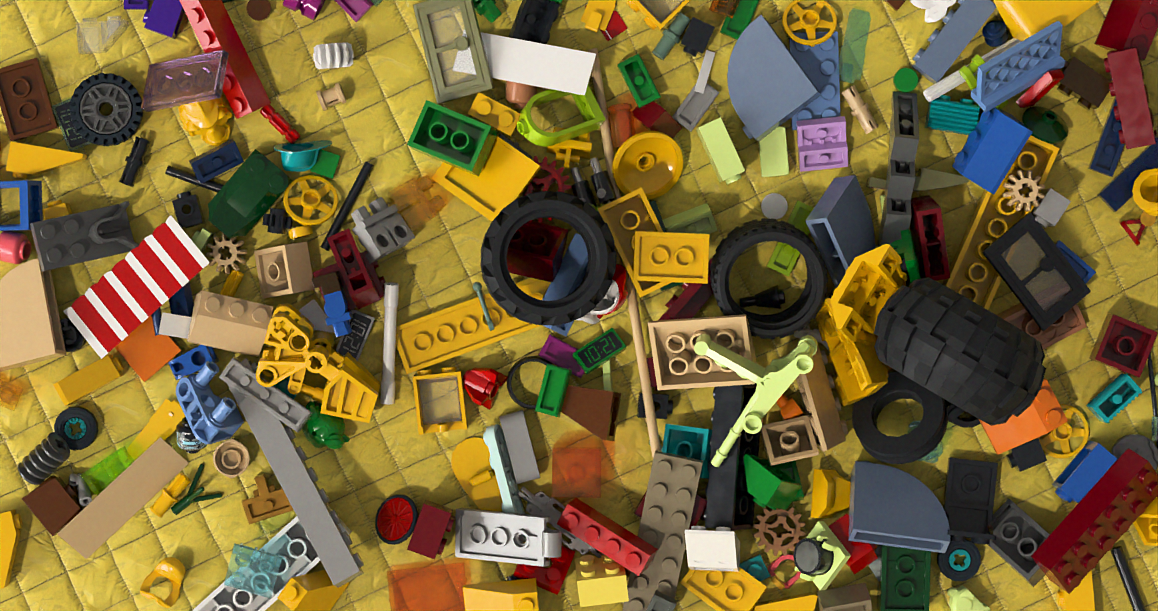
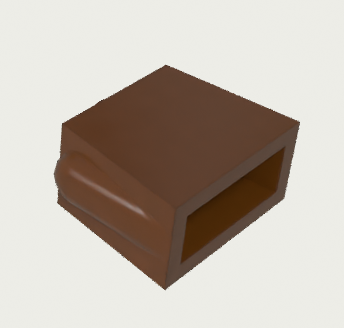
(54, 504)

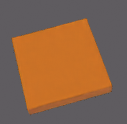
(146, 351)

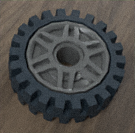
(102, 90)

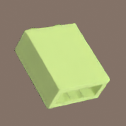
(720, 151)

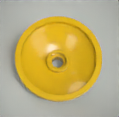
(654, 174)

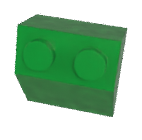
(769, 483)

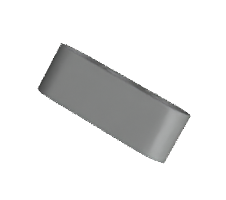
(519, 447)

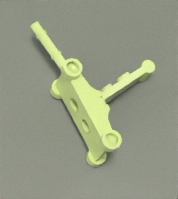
(770, 382)

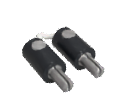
(601, 183)

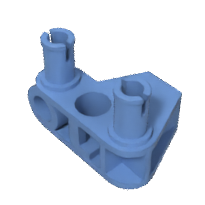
(207, 414)

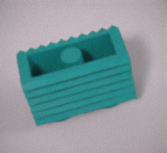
(952, 116)
(1114, 398)

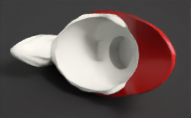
(613, 299)

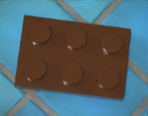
(25, 100)

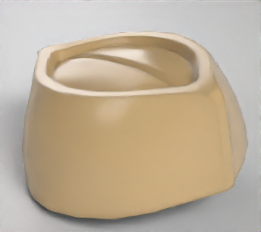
(231, 458)

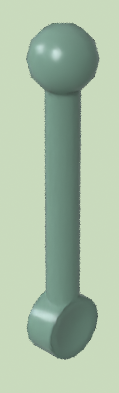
(477, 286)

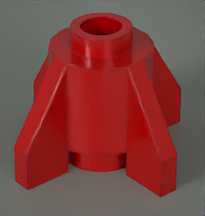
(483, 385)

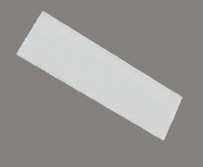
(538, 64)

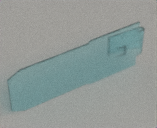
(854, 45)

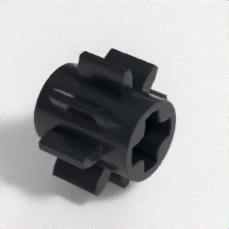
(277, 221)

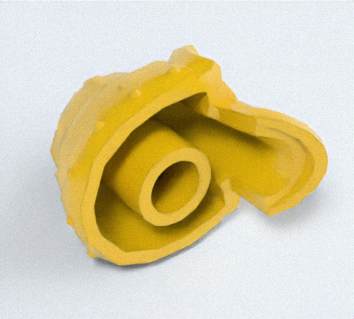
(207, 120)

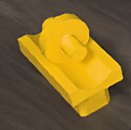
(571, 149)

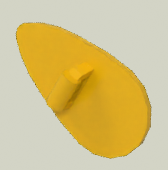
(475, 474)

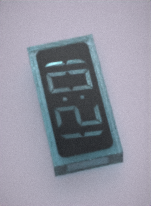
(72, 137)

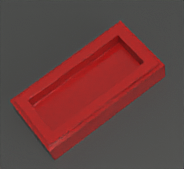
(1040, 88)

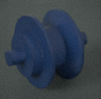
(995, 33)

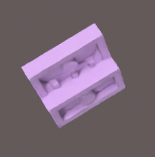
(822, 143)

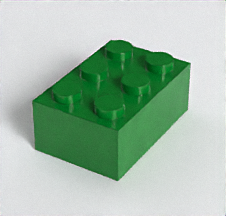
(452, 138)

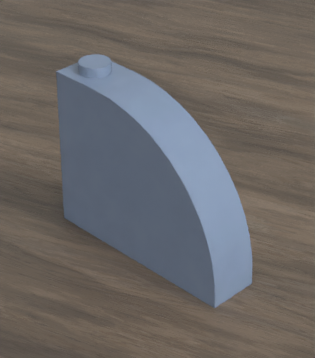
(766, 80)
(841, 226)
(895, 510)

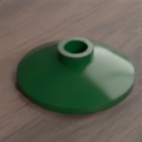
(1045, 124)

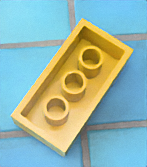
(624, 218)

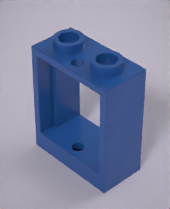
(30, 203)
(1083, 472)

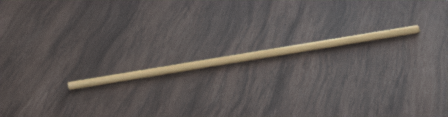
(632, 297)

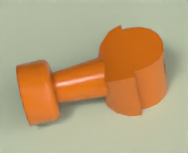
(788, 408)

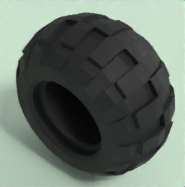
(959, 351)

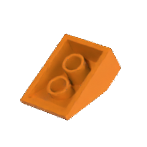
(1037, 420)

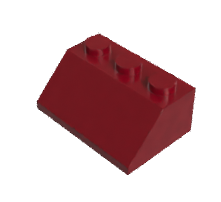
(1129, 25)
(537, 251)

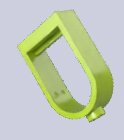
(586, 104)

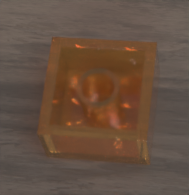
(576, 472)

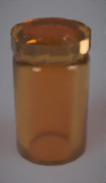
(621, 123)

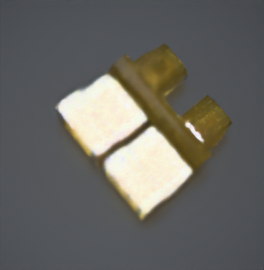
(412, 192)

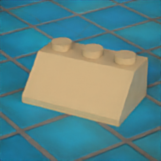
(229, 323)

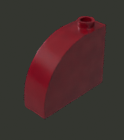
(929, 238)

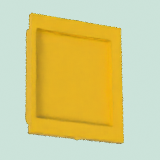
(499, 183)

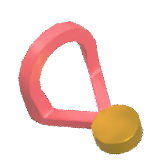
(780, 584)

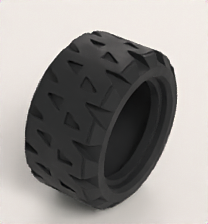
(597, 241)

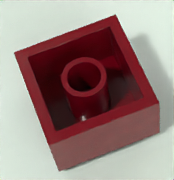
(1123, 345)
(430, 529)

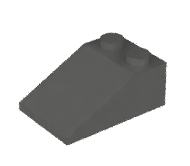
(1017, 540)

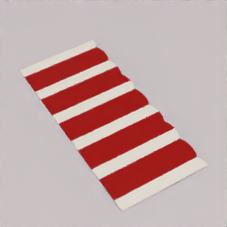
(136, 287)

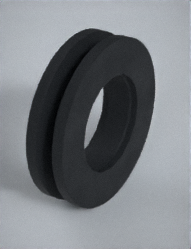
(908, 446)

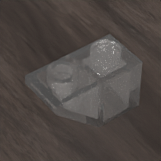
(99, 36)

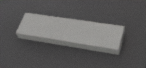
(268, 398)

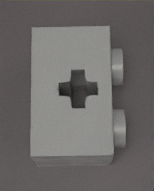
(1050, 208)

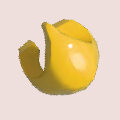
(1146, 191)

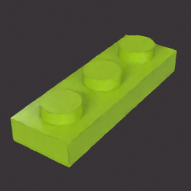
(784, 255)

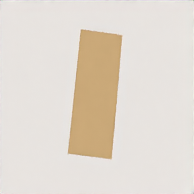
(123, 498)

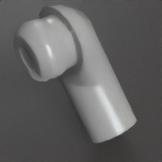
(82, 488)

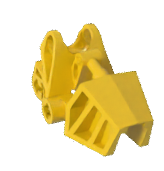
(350, 386)

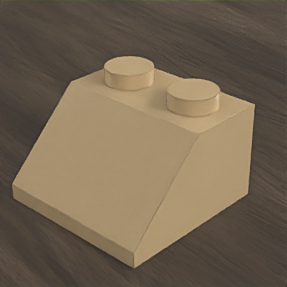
(284, 270)
(789, 440)

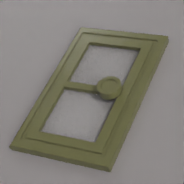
(453, 48)

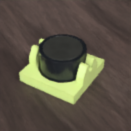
(820, 554)

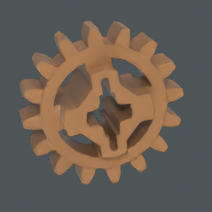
(777, 541)

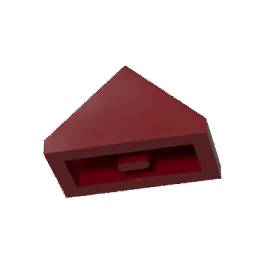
(656, 119)

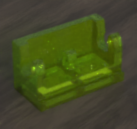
(107, 470)

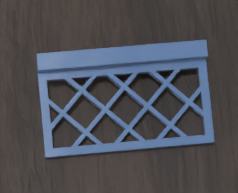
(1015, 77)

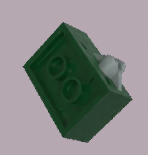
(902, 578)

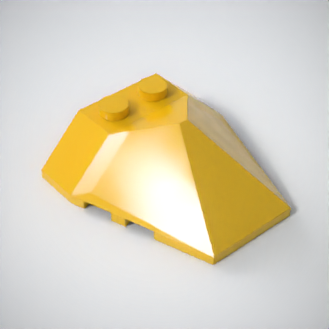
(864, 291)
(855, 364)

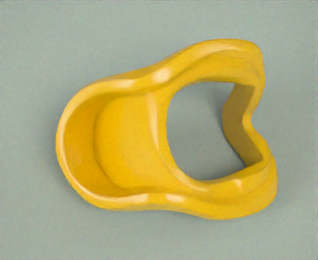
(171, 569)

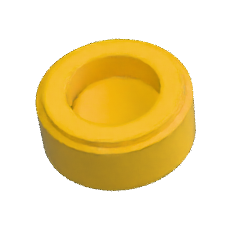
(299, 232)

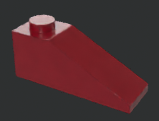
(353, 269)

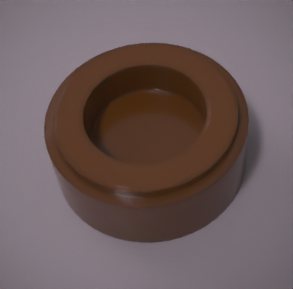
(259, 9)

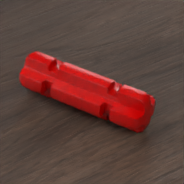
(280, 123)

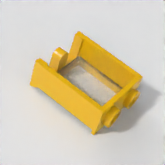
(657, 12)
(439, 400)

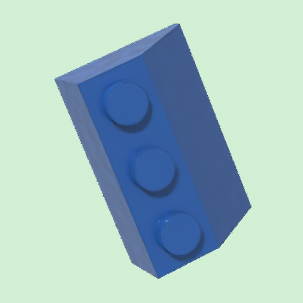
(992, 149)

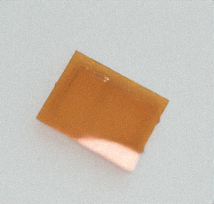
(427, 588)

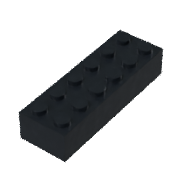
(727, 492)

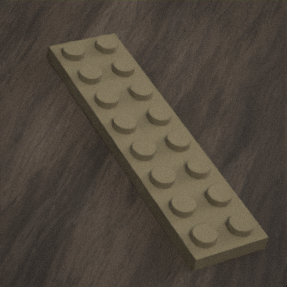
(663, 525)

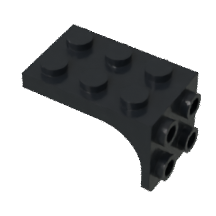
(970, 500)

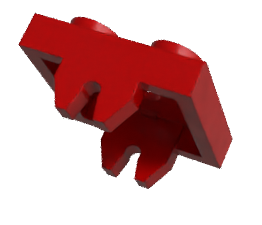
(548, 578)

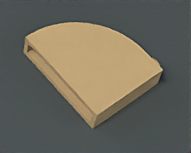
(28, 317)

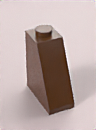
(593, 410)

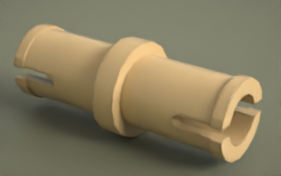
(860, 109)

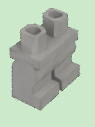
(381, 232)

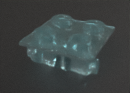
(253, 570)

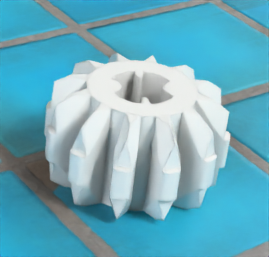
(333, 55)

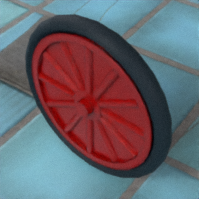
(396, 519)

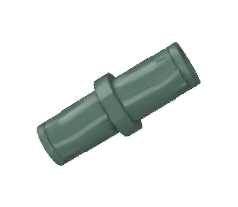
(671, 36)

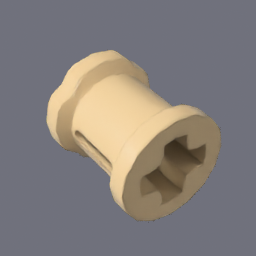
(331, 96)

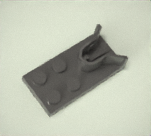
(83, 236)

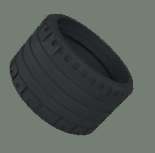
(810, 300)

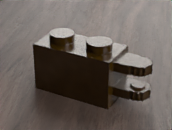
(1083, 84)

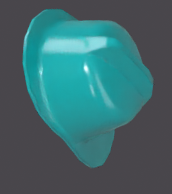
(300, 156)

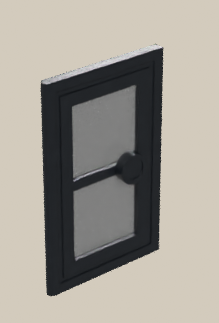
(1036, 271)

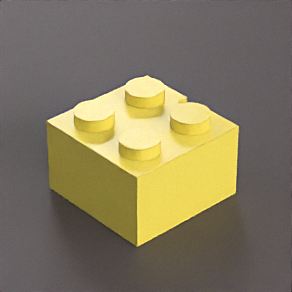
(600, 581)

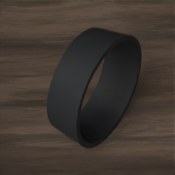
(511, 372)

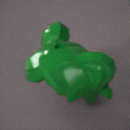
(328, 428)

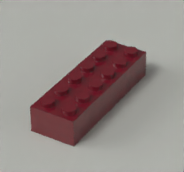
(1098, 521)

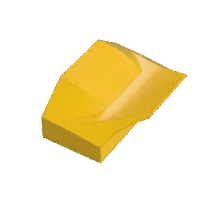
(829, 493)

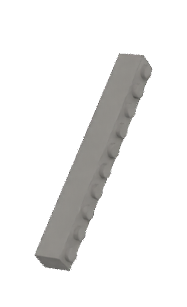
(301, 489)

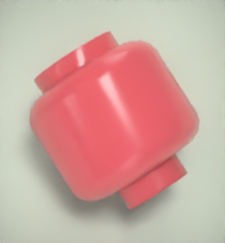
(14, 247)

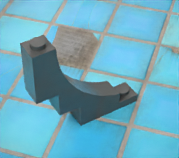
(901, 167)

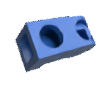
(192, 361)

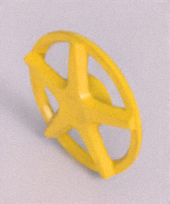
(809, 21)
(310, 200)
(1064, 433)

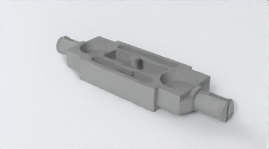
(542, 505)

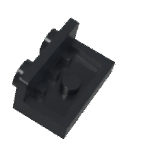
(534, 20)

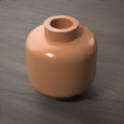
(519, 93)

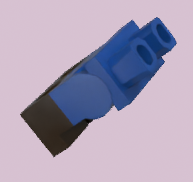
(336, 302)

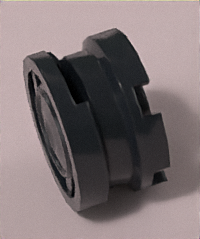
(72, 337)

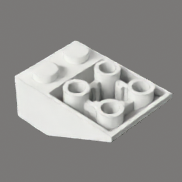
(712, 549)

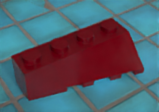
(1131, 97)

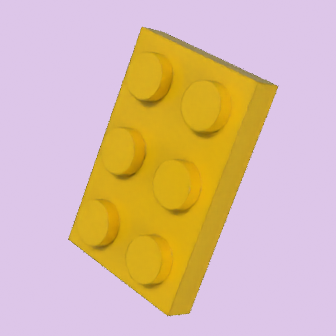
(671, 257)
(725, 589)

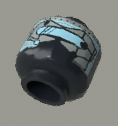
(186, 438)

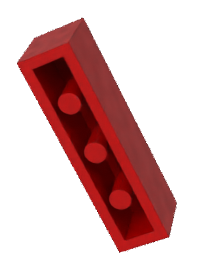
(607, 536)

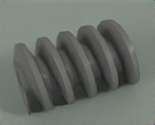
(44, 459)

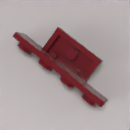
(689, 301)

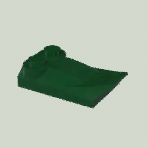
(247, 195)

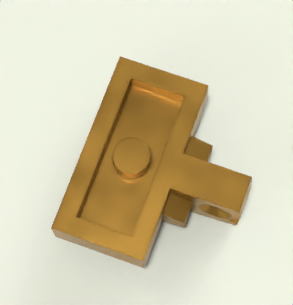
(266, 501)

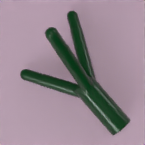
(192, 497)

